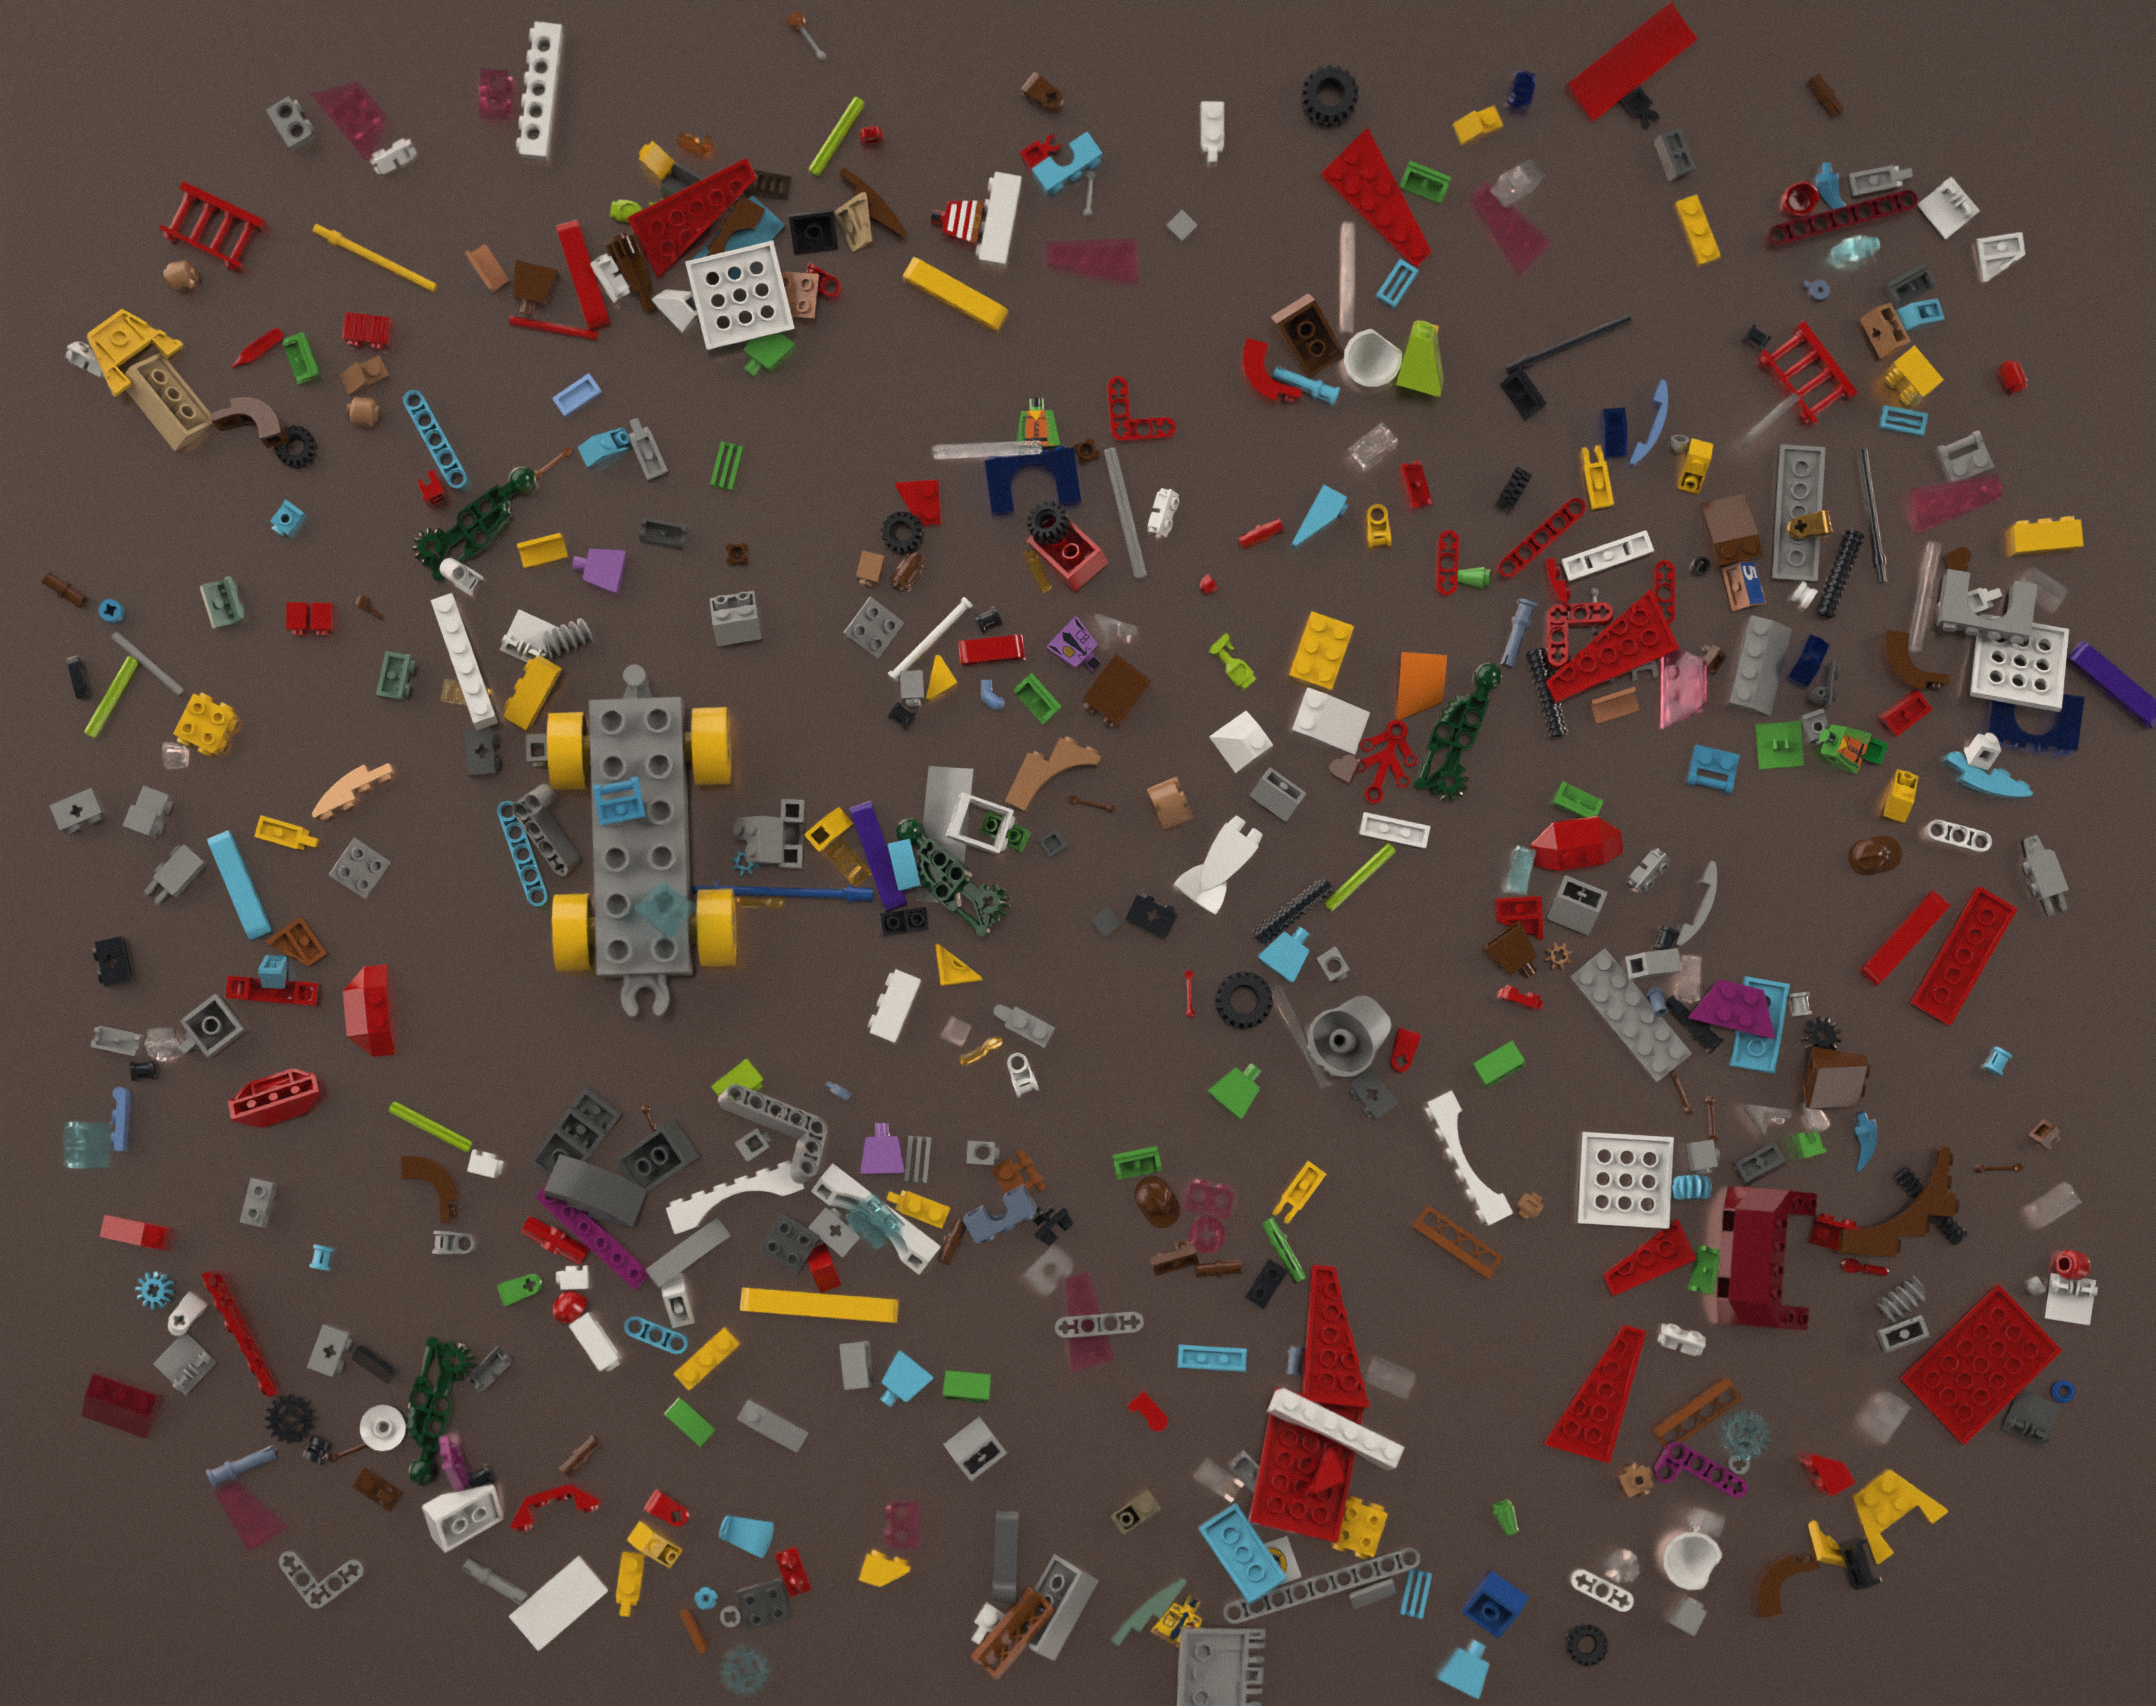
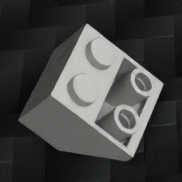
(735, 618)
(1576, 905)
(975, 1448)

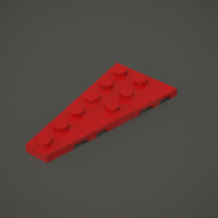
(1369, 187)
(680, 219)
(1625, 645)
(235, 1324)
(1330, 1353)

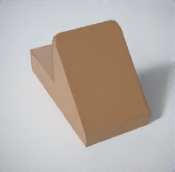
(364, 375)

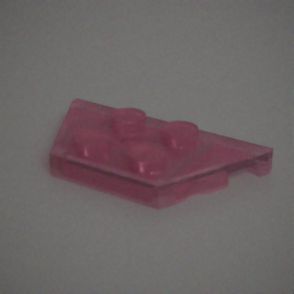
(353, 114)
(1681, 686)

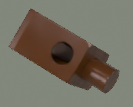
(533, 285)
(1513, 950)

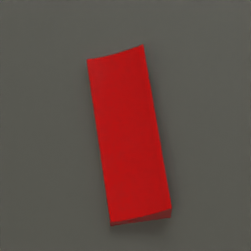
(1631, 62)

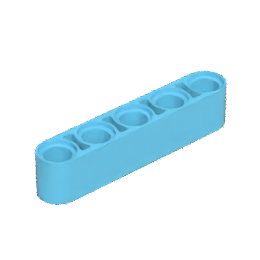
(428, 433)
(523, 866)
(239, 885)

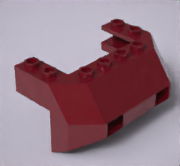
(1755, 1257)

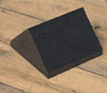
(813, 231)

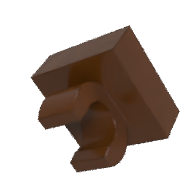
(1714, 658)
(2045, 1133)

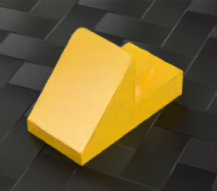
(1477, 124)

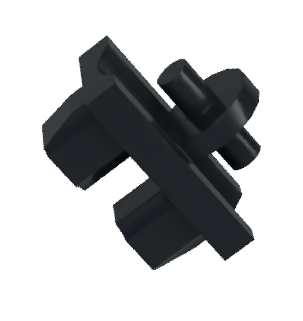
(1060, 1218)

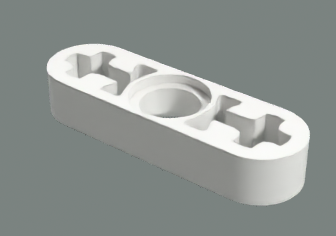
(1620, 1592)

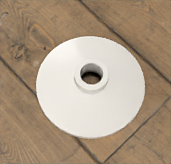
(371, 1431)

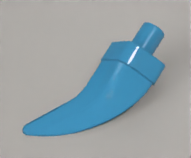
(1829, 186)
(1867, 1136)

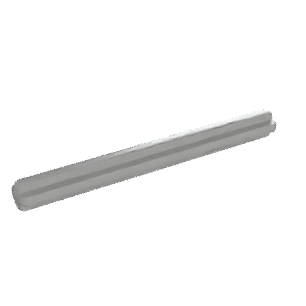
(1125, 513)

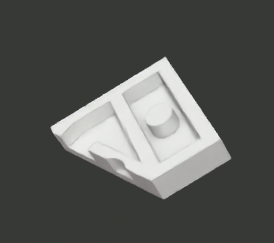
(1998, 253)

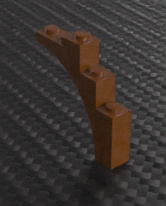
(1912, 1222)

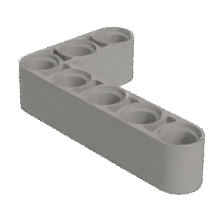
(782, 1123)

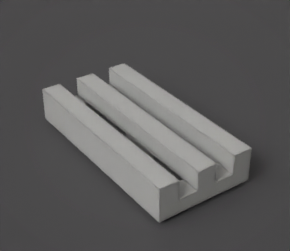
(917, 1161)

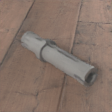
(494, 1581)

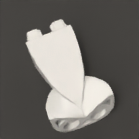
(1228, 853)

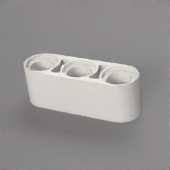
(1969, 836)

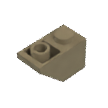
(1135, 1512)

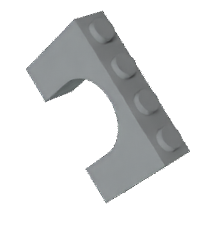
(1957, 615)

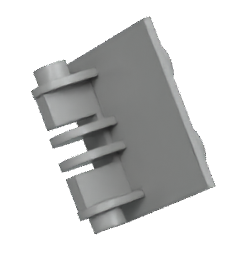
(873, 627)
(359, 868)
(185, 1363)

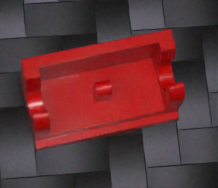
(1415, 485)
(435, 491)
(1905, 712)

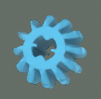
(1692, 1187)
(147, 1286)

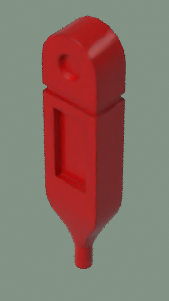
(259, 347)

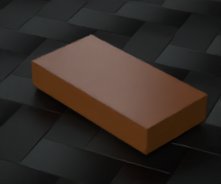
(694, 1630)

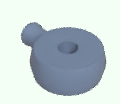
(1813, 289)
(839, 1091)

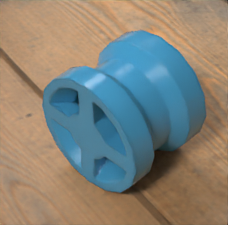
(113, 615)

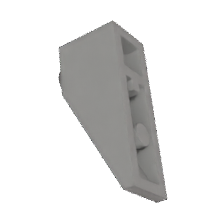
(772, 1425)

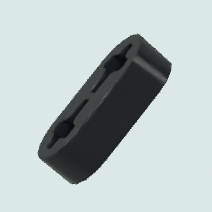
(78, 677)

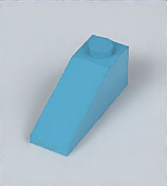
(1322, 513)

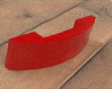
(251, 989)

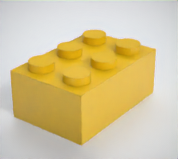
(1912, 377)
(1321, 651)

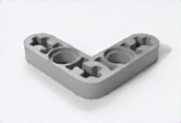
(314, 1585)

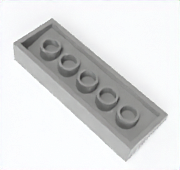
(942, 792)

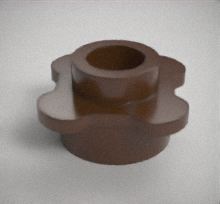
(1085, 457)
(741, 549)

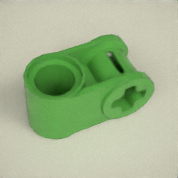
(516, 1289)

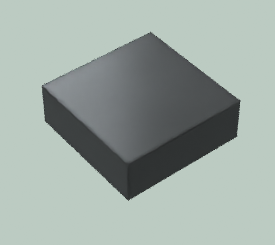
(1052, 843)
(1106, 921)

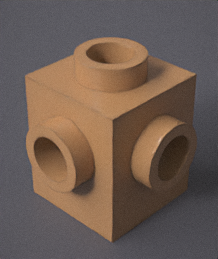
(1628, 1484)

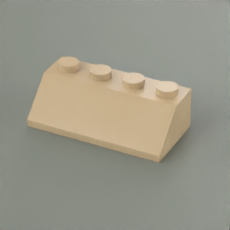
(168, 401)

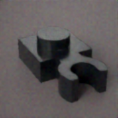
(1638, 103)

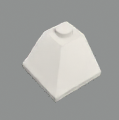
(1241, 741)

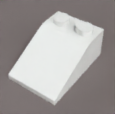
(1330, 721)
(462, 1515)

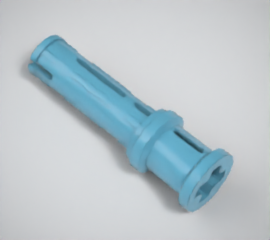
(1315, 388)

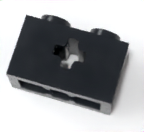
(1138, 916)
(122, 970)
(1266, 1284)

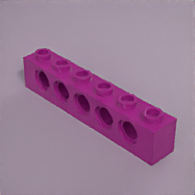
(597, 1239)

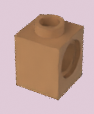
(870, 568)

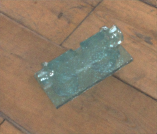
(1522, 867)

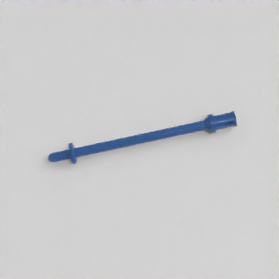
(848, 893)

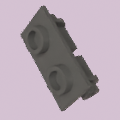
(493, 1364)

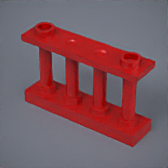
(231, 213)
(1816, 354)

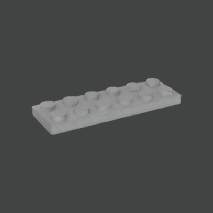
(1797, 494)
(1630, 1015)

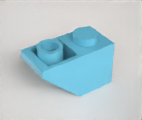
(605, 446)

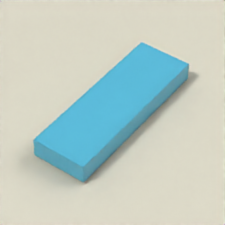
(1212, 1358)

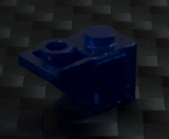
(1614, 432)
(1809, 660)

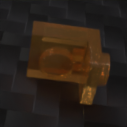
(691, 144)

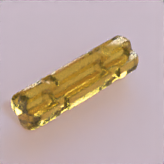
(1037, 570)

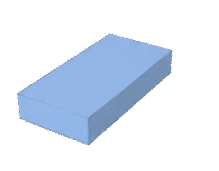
(577, 395)

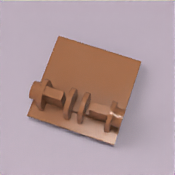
(801, 293)

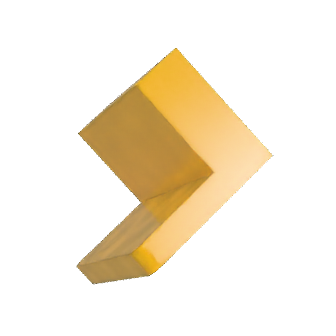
(542, 550)

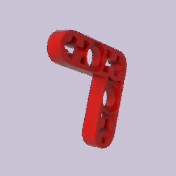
(1131, 425)
(1563, 626)

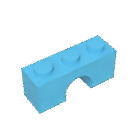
(1052, 176)

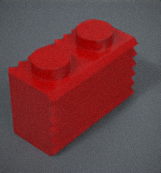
(366, 329)

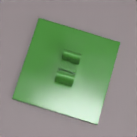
(1779, 745)

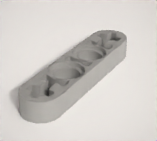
(1099, 1328)

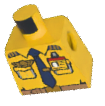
(1176, 1618)

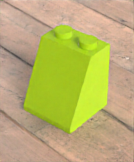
(1422, 361)

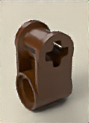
(1040, 90)

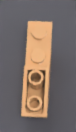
(342, 793)

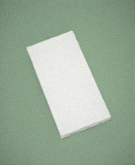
(558, 1603)

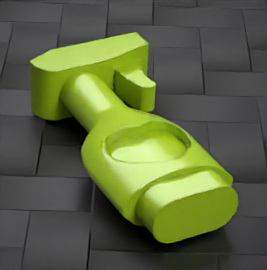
(624, 209)
(1236, 669)

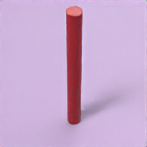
(555, 328)

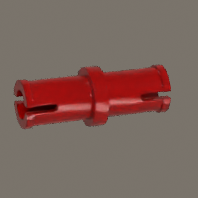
(1261, 533)

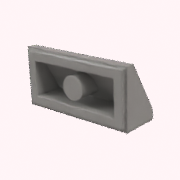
(1372, 1593)

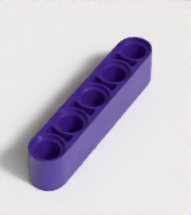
(2114, 683)
(877, 855)

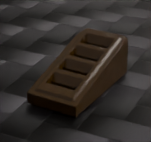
(766, 192)

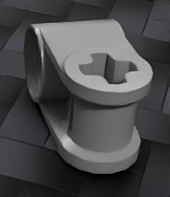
(449, 1243)

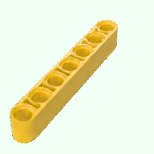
(819, 1305)

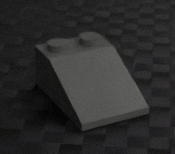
(658, 1156)

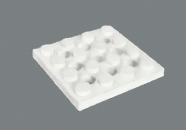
(709, 314)
(2028, 694)
(1612, 1214)

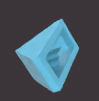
(273, 971)

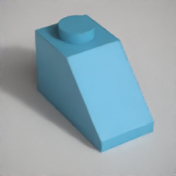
(1920, 314)

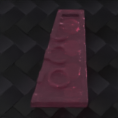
(1514, 232)
(1101, 257)
(1947, 500)
(1081, 1301)

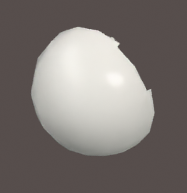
(1371, 359)
(1691, 1559)

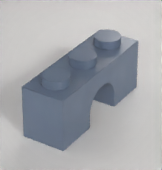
(984, 1225)

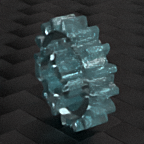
(1855, 248)
(1751, 1443)
(731, 1666)

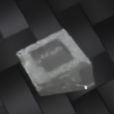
(174, 755)
(956, 1031)

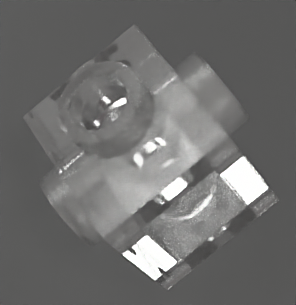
(162, 1043)
(1614, 1563)

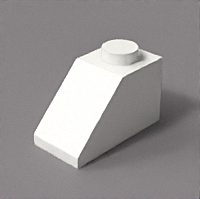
(677, 1302)

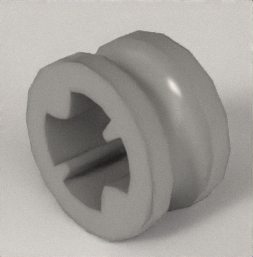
(1743, 1469)
(729, 1609)

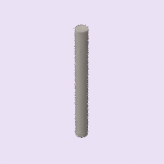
(147, 663)

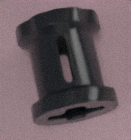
(1757, 338)
(988, 619)
(902, 716)
(1665, 938)
(143, 1070)
(481, 1477)

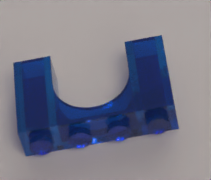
(1059, 463)
(2061, 737)

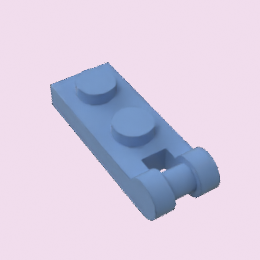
(120, 1118)

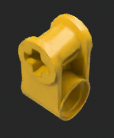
(1378, 528)

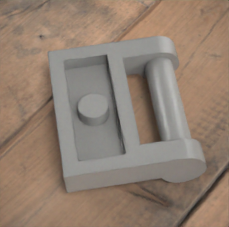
(1968, 464)

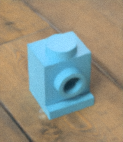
(295, 519)

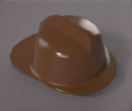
(1875, 855)
(1157, 1202)

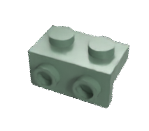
(222, 603)
(394, 676)

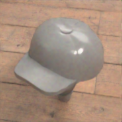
(1348, 1036)

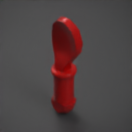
(1853, 1266)

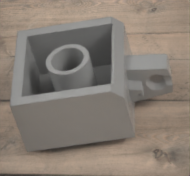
(211, 1027)

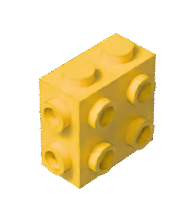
(206, 724)
(1361, 1528)

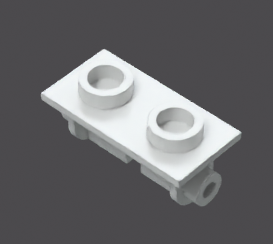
(384, 159)
(614, 286)
(80, 355)
(1162, 522)
(1691, 1341)

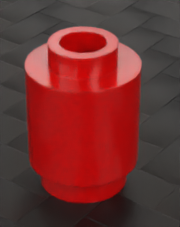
(2013, 376)

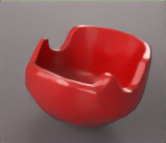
(1800, 199)
(568, 1307)

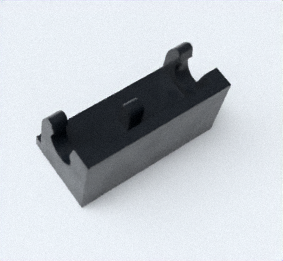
(1523, 394)
(1858, 1565)

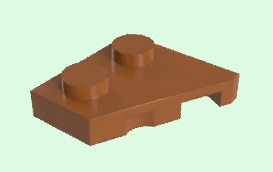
(298, 942)

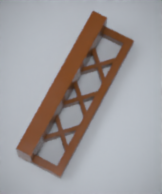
(1454, 1250)
(1696, 1405)
(1011, 1629)

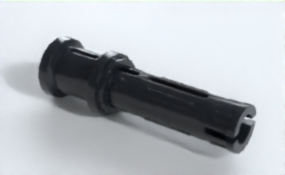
(1700, 1031)

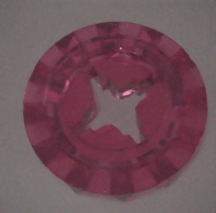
(1199, 1227)

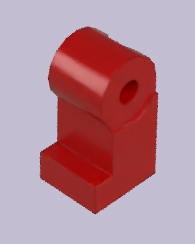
(1156, 1418)

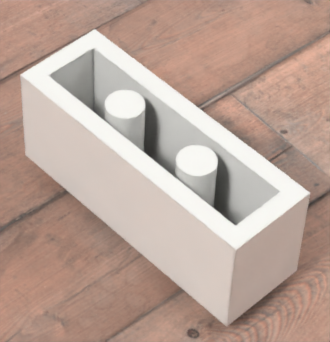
(894, 1005)

